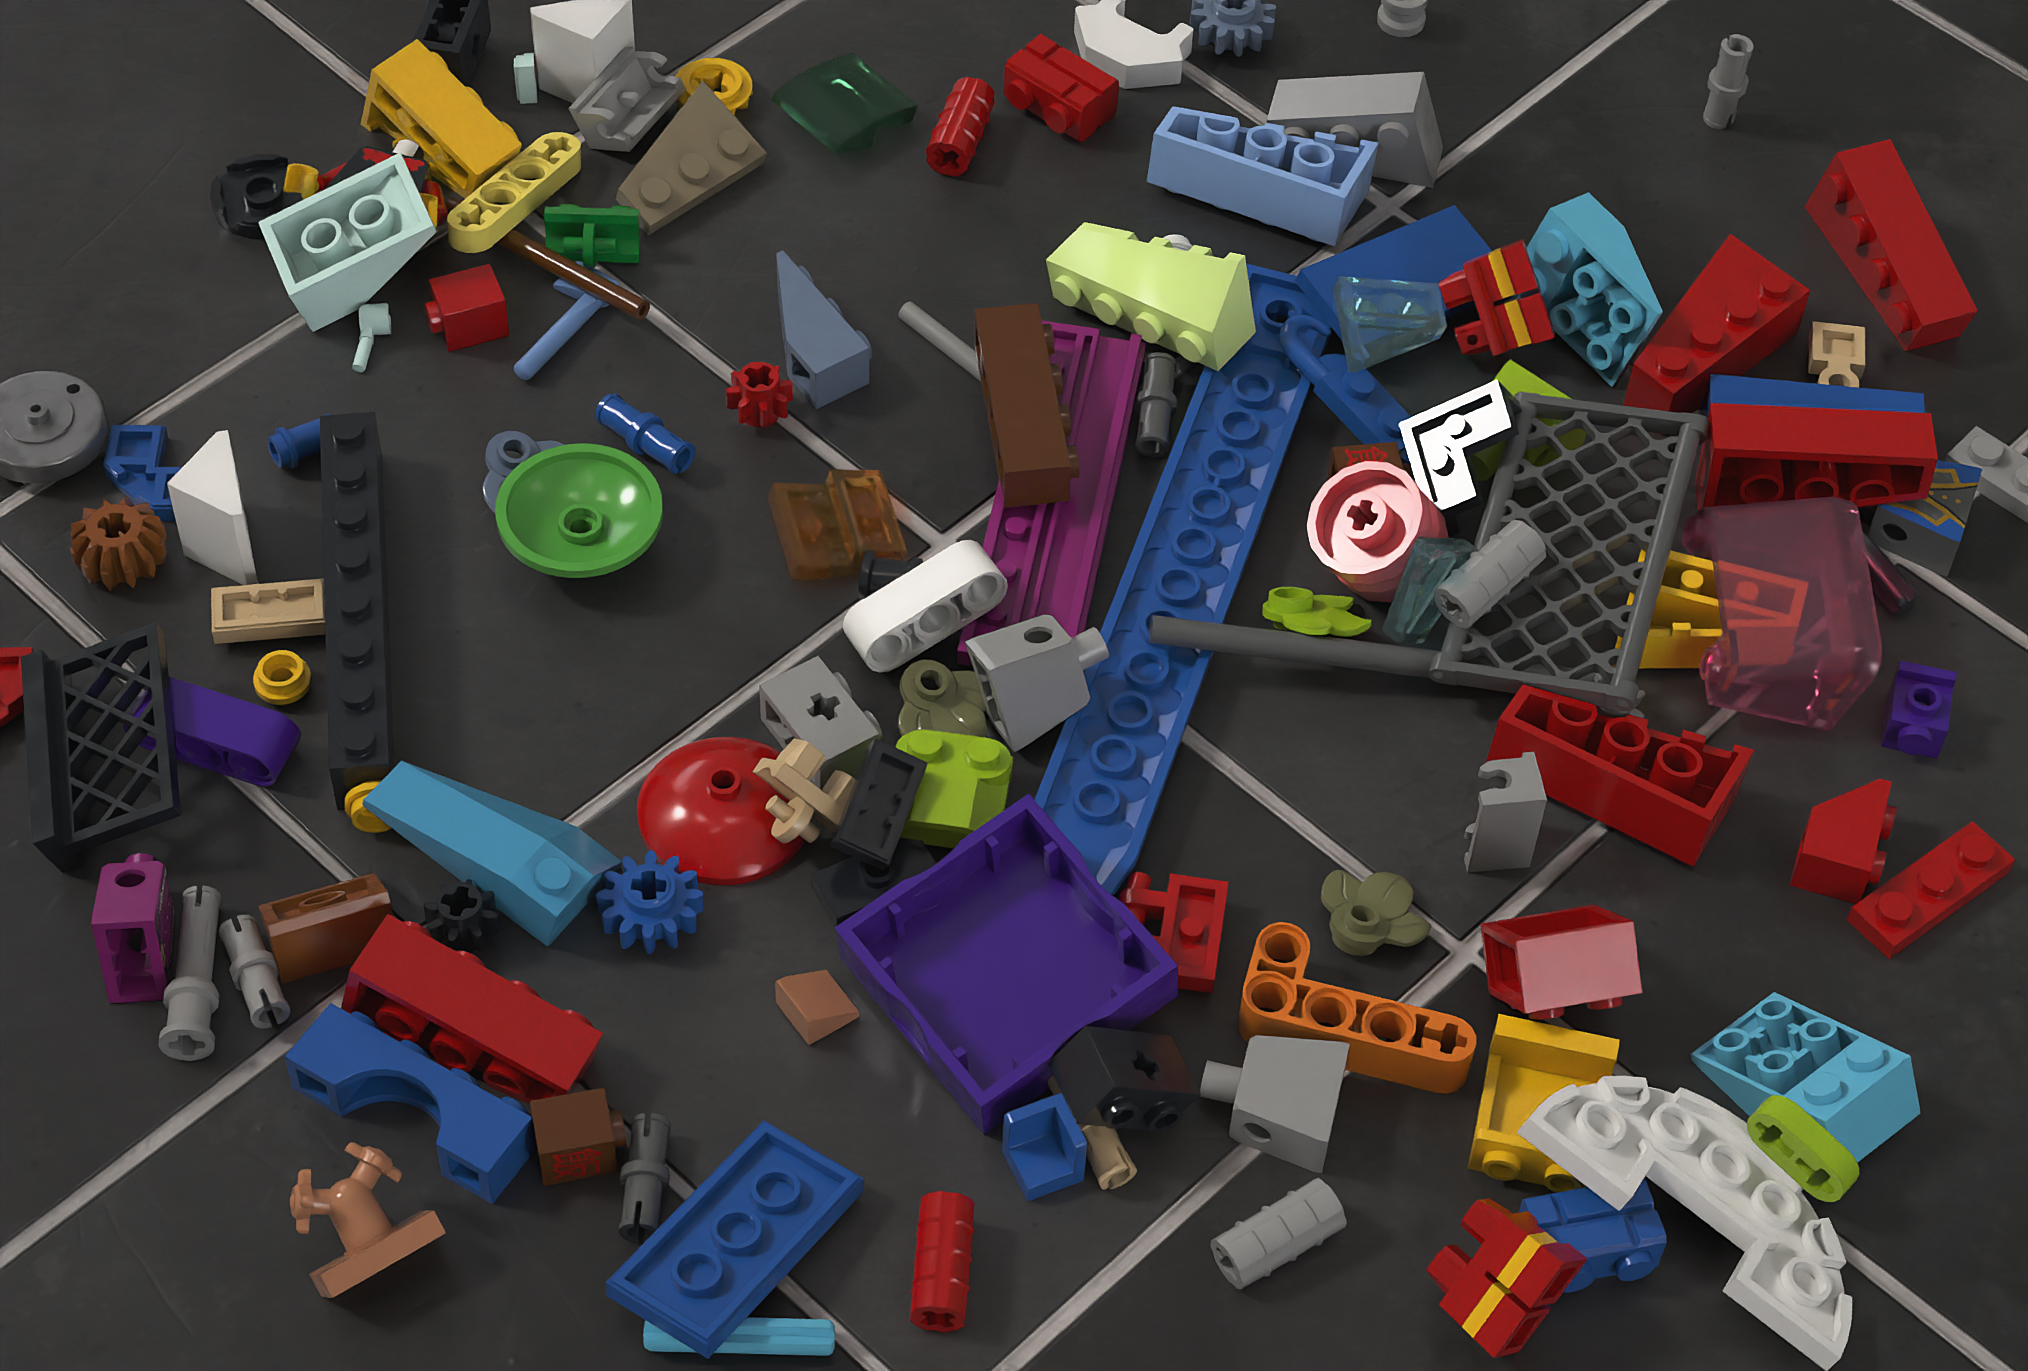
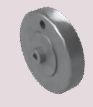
(49, 426)

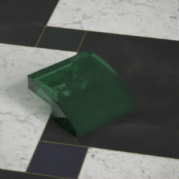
(844, 103)

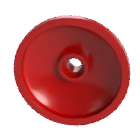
(710, 828)

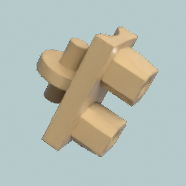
(791, 777)

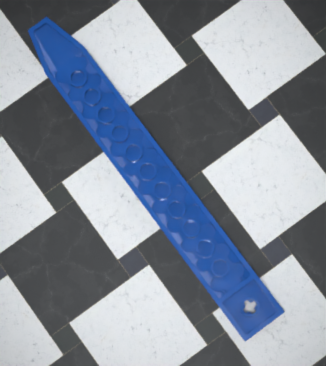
(1182, 566)

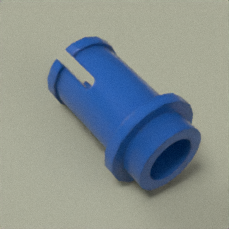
(295, 443)

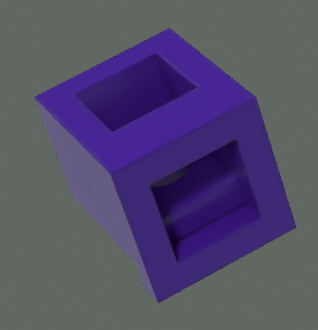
(1918, 709)

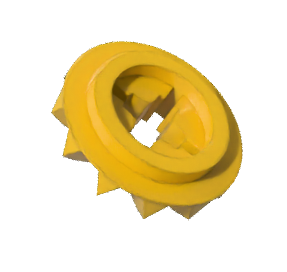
(717, 72)

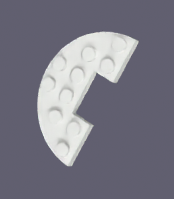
(1707, 1161)

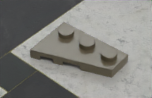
(690, 161)

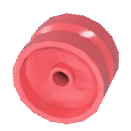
(1368, 525)

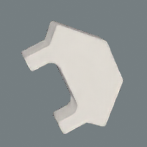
(1128, 49)

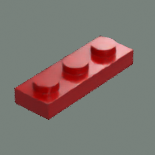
(1930, 890)

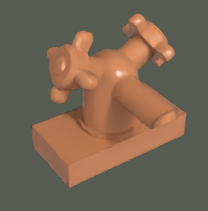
(360, 1222)

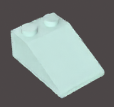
(348, 240)

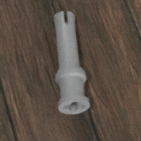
(192, 994)

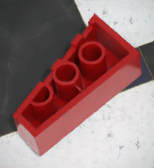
(1814, 453)
(1622, 772)
(468, 1014)

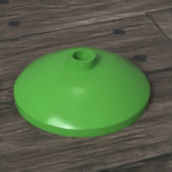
(579, 510)

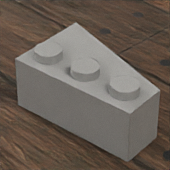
(1373, 108)

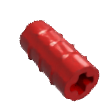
(960, 126)
(942, 1261)

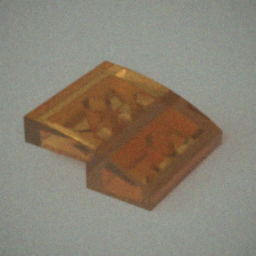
(834, 523)

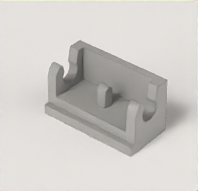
(625, 100)
(1507, 817)

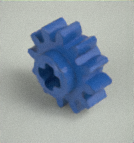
(650, 902)

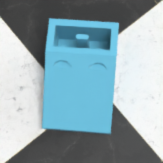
(1593, 285)
(1830, 1070)

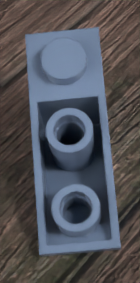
(820, 347)

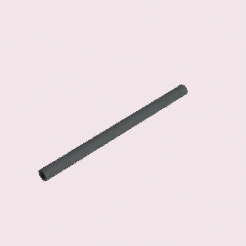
(1305, 647)

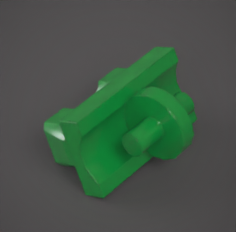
(593, 233)

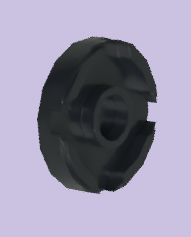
(251, 193)

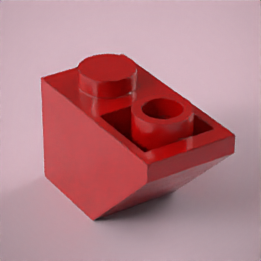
(1841, 843)

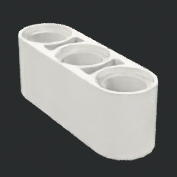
(925, 606)

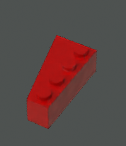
(1891, 245)
(1721, 326)

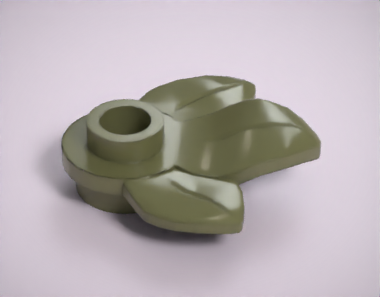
(951, 708)
(1371, 912)

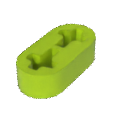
(1803, 1148)

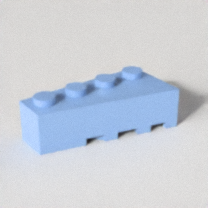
(1263, 172)

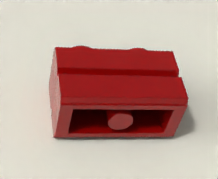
(1060, 88)

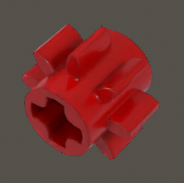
(759, 394)

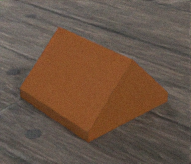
(324, 926)

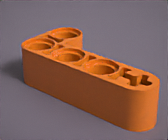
(1428, 1047)

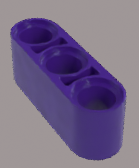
(225, 733)

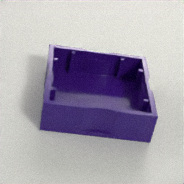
(1004, 960)

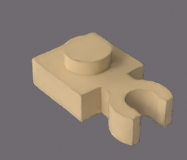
(1836, 353)

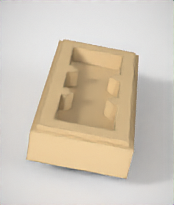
(268, 611)

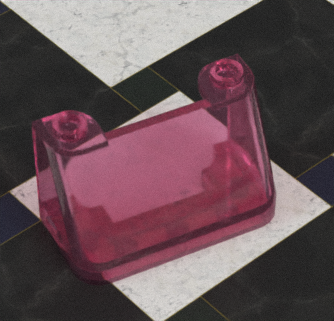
(1791, 608)

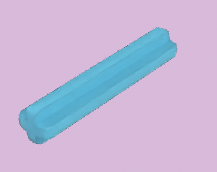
(759, 1336)

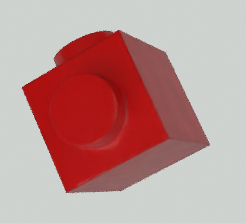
(467, 308)

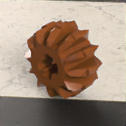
(118, 543)

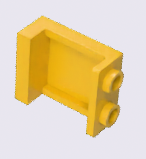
(1523, 1070)

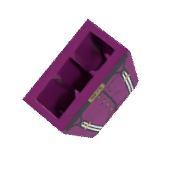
(127, 901)

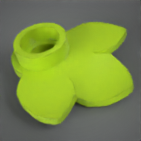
(1313, 614)

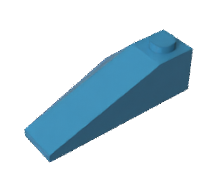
(530, 861)

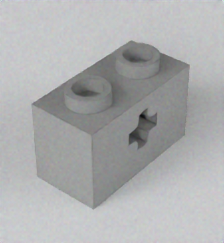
(820, 709)

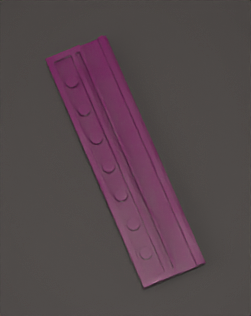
(1057, 548)

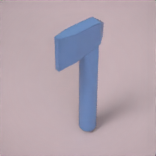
(563, 328)

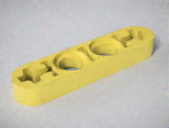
(480, 224)

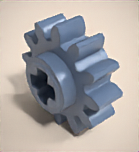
(1233, 23)

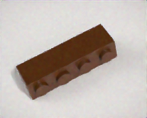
(1023, 405)

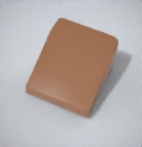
(814, 1004)

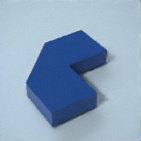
(136, 467)

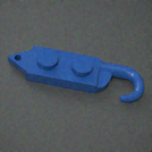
(1351, 396)

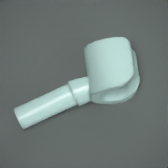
(373, 320)

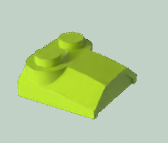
(960, 788)

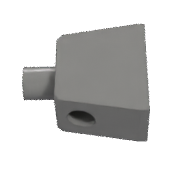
(1033, 675)
(1282, 1096)

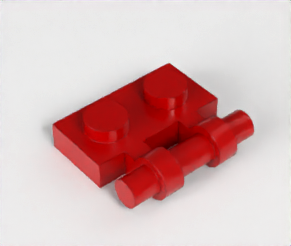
(1190, 925)

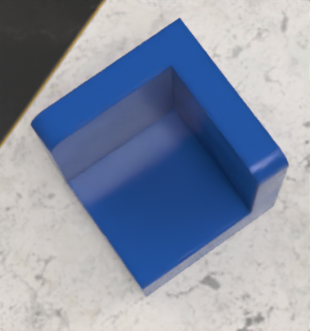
(1044, 1147)

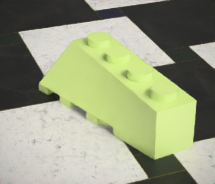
(1156, 291)

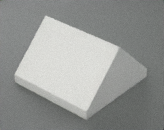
(578, 42)
(212, 511)

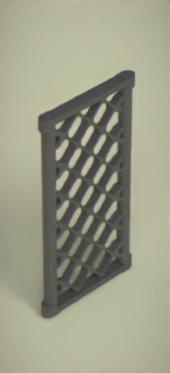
(1509, 677)

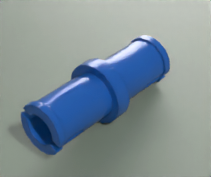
(645, 433)

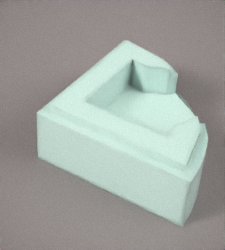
(525, 78)

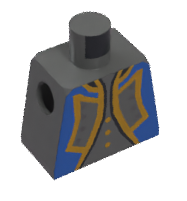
(1932, 527)

